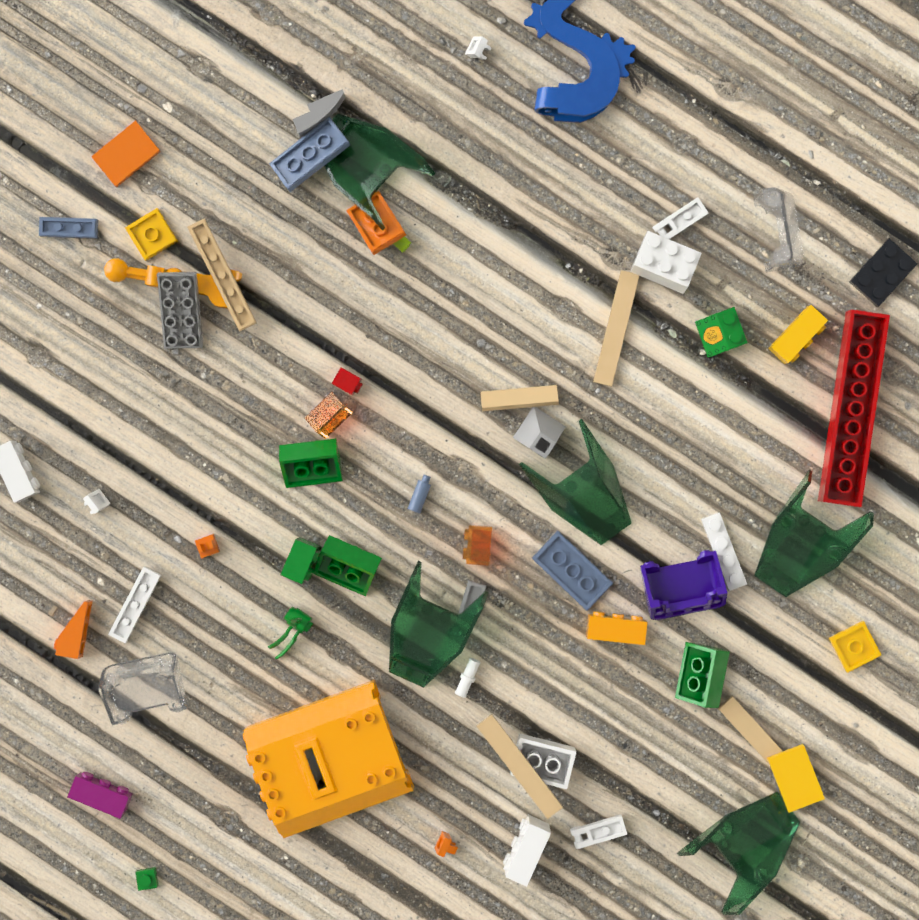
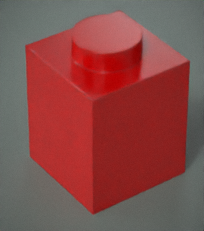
(347, 381)

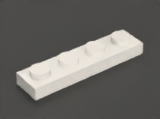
(722, 545)
(134, 604)

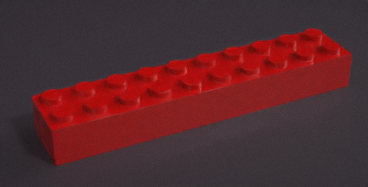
(853, 408)

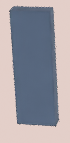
(68, 227)

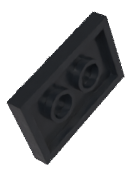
(883, 272)

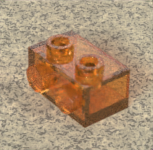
(328, 415)
(478, 545)

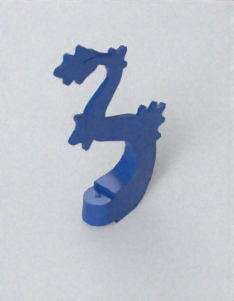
(606, 63)

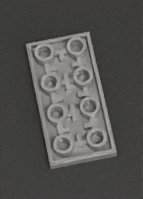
(180, 309)

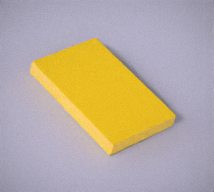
(795, 778)

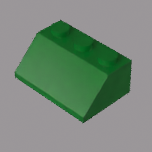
(310, 463)
(347, 565)
(702, 675)

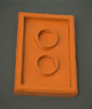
(126, 153)
(374, 236)

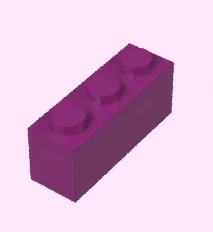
(100, 794)

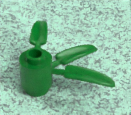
(299, 621)

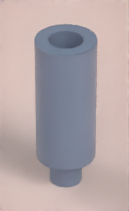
(420, 494)

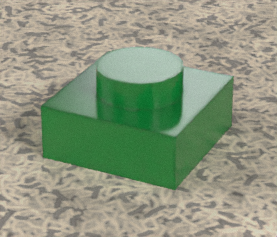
(146, 878)

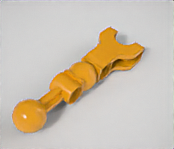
(118, 270)

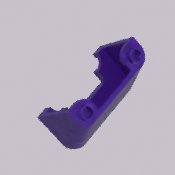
(684, 586)

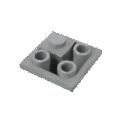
(539, 432)

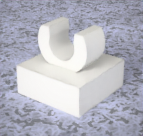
(476, 48)
(96, 501)

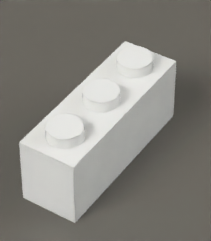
(17, 472)

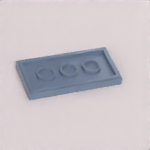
(309, 154)
(572, 570)

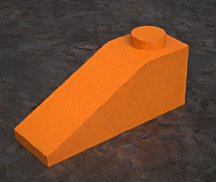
(73, 637)

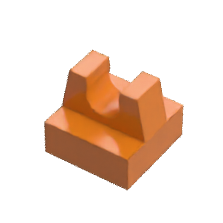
(207, 546)
(445, 845)

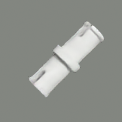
(467, 677)

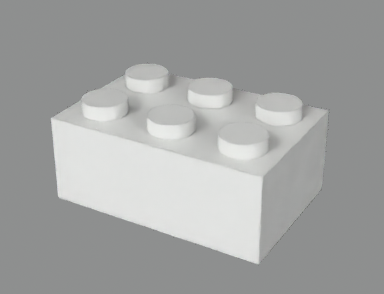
(665, 262)
(549, 759)
(526, 850)

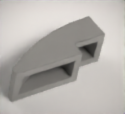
(318, 112)

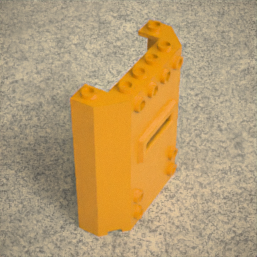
(350, 747)

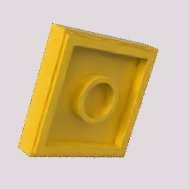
(151, 234)
(855, 646)

